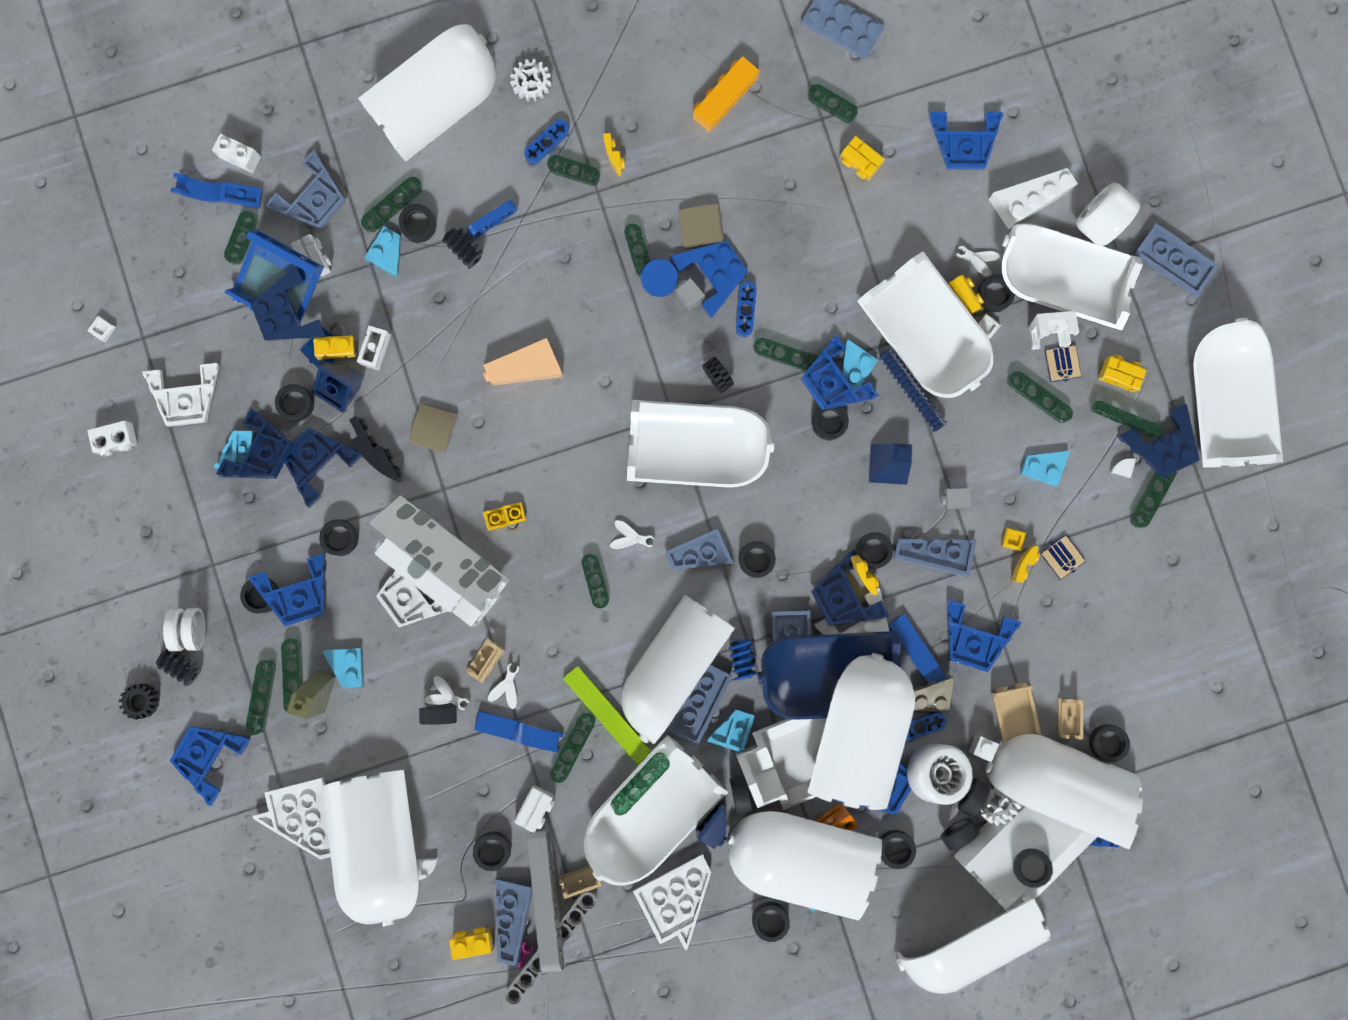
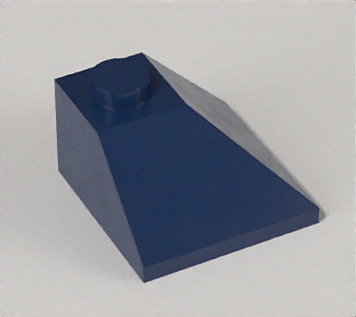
(337, 385)
(890, 463)
(713, 828)

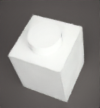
(983, 748)

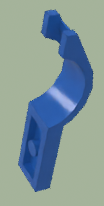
(217, 192)
(517, 731)

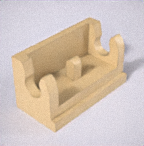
(485, 660)
(1070, 718)
(579, 881)

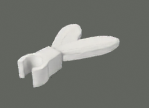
(978, 260)
(631, 537)
(508, 686)
(446, 696)

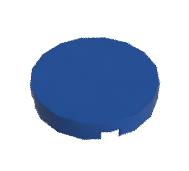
(659, 277)

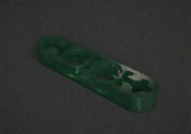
(389, 201)
(789, 353)
(1038, 399)
(1127, 419)
(1156, 496)
(287, 676)
(256, 696)
(574, 748)
(638, 782)

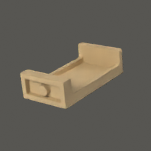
(1015, 711)

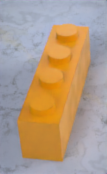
(725, 94)

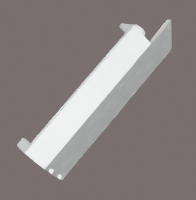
(993, 851)

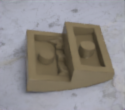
(701, 225)
(432, 428)

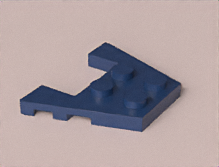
(276, 313)
(1168, 452)
(265, 454)
(310, 455)
(839, 601)

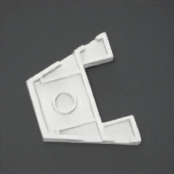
(187, 403)
(406, 602)
(878, 625)

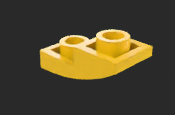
(613, 156)
(504, 516)
(1028, 558)
(864, 574)

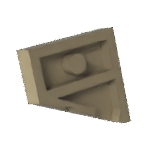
(934, 695)

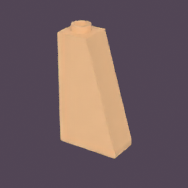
(524, 365)

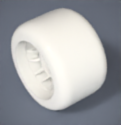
(1108, 214)
(939, 773)

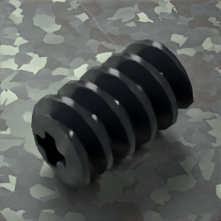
(462, 247)
(177, 667)

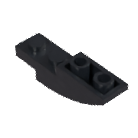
(377, 457)

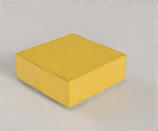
(1013, 539)

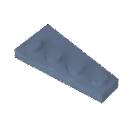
(944, 555)
(512, 913)

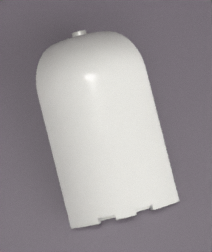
(432, 89)
(1069, 274)
(930, 329)
(1237, 397)
(697, 444)
(672, 668)
(864, 734)
(1068, 786)
(638, 842)
(372, 847)
(805, 862)
(979, 950)

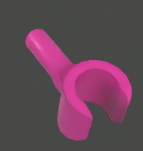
(524, 955)

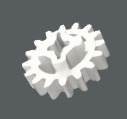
(529, 72)
(999, 807)

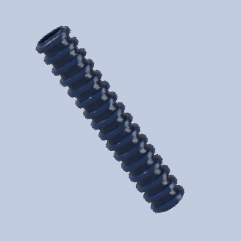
(913, 390)

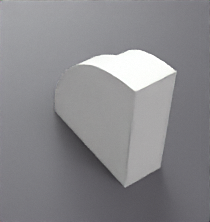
(1124, 468)
(425, 867)

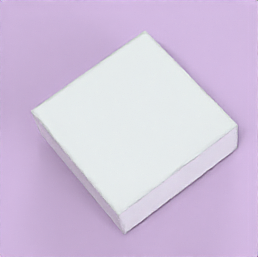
(988, 325)
(101, 328)

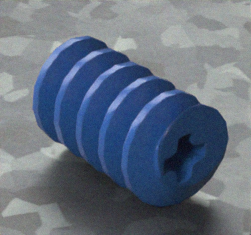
(742, 659)

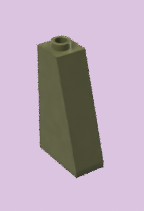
(312, 695)

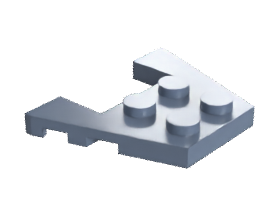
(317, 201)

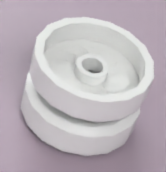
(184, 629)

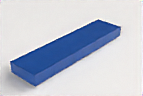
(917, 650)

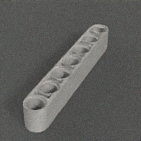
(545, 901)
(534, 970)

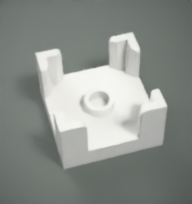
(1049, 323)

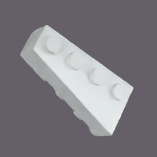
(1028, 198)

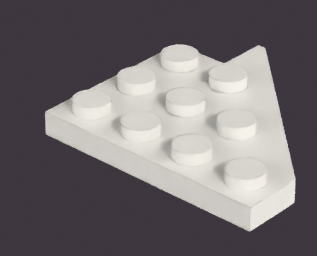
(299, 816)
(675, 899)

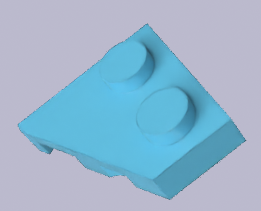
(385, 251)
(856, 364)
(237, 447)
(1045, 467)
(346, 666)
(733, 731)

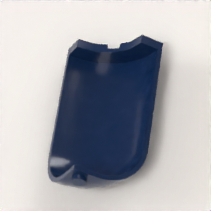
(804, 670)

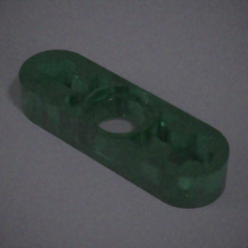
(833, 111)
(569, 163)
(237, 230)
(639, 236)
(596, 566)

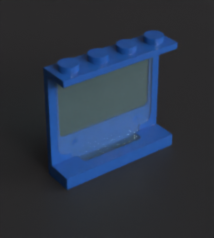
(266, 264)

